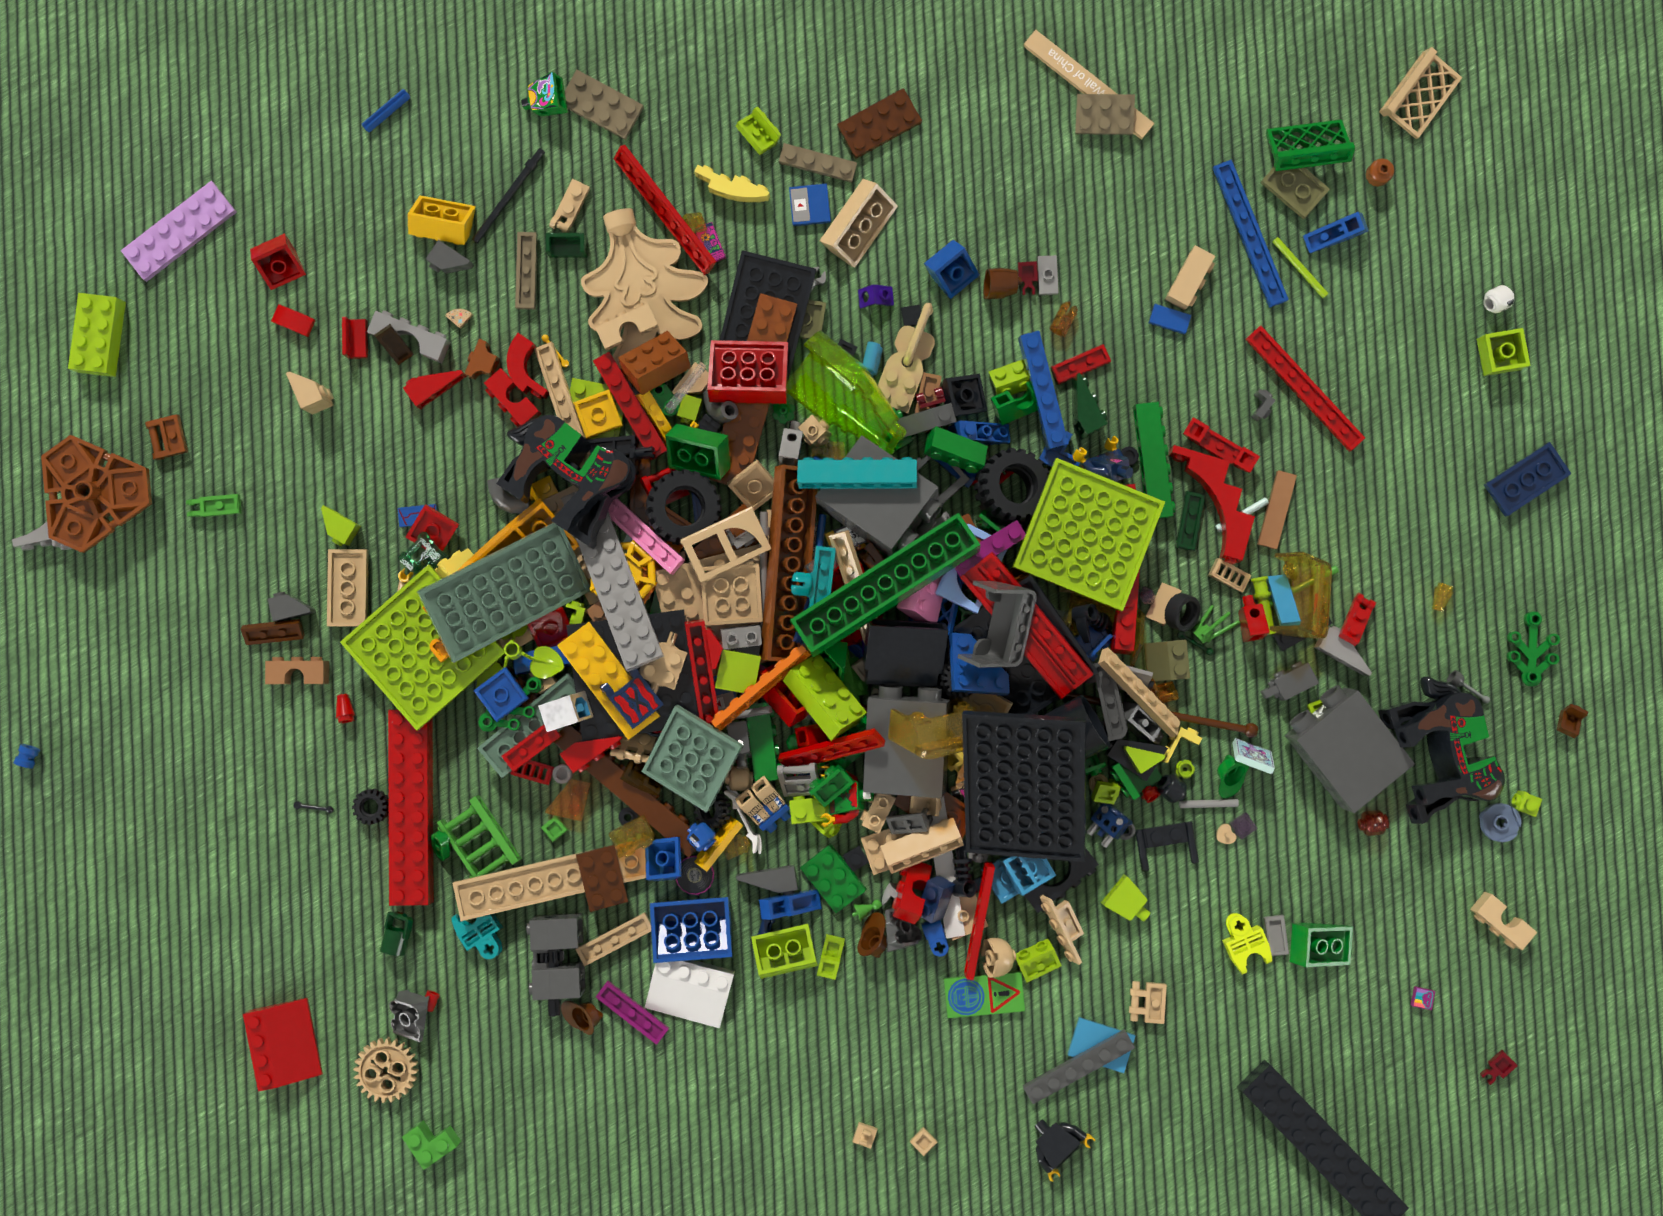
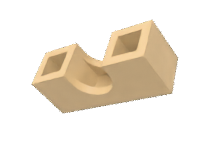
(611, 330)
(1489, 910)

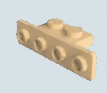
(1066, 926)

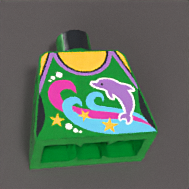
(546, 96)

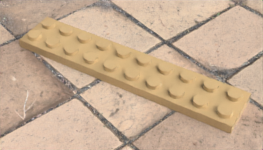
(532, 884)

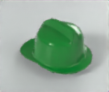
(1231, 776)

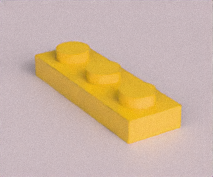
(723, 838)

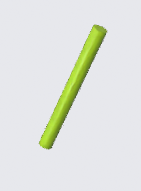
(1300, 267)

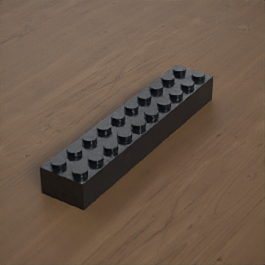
(1320, 1143)

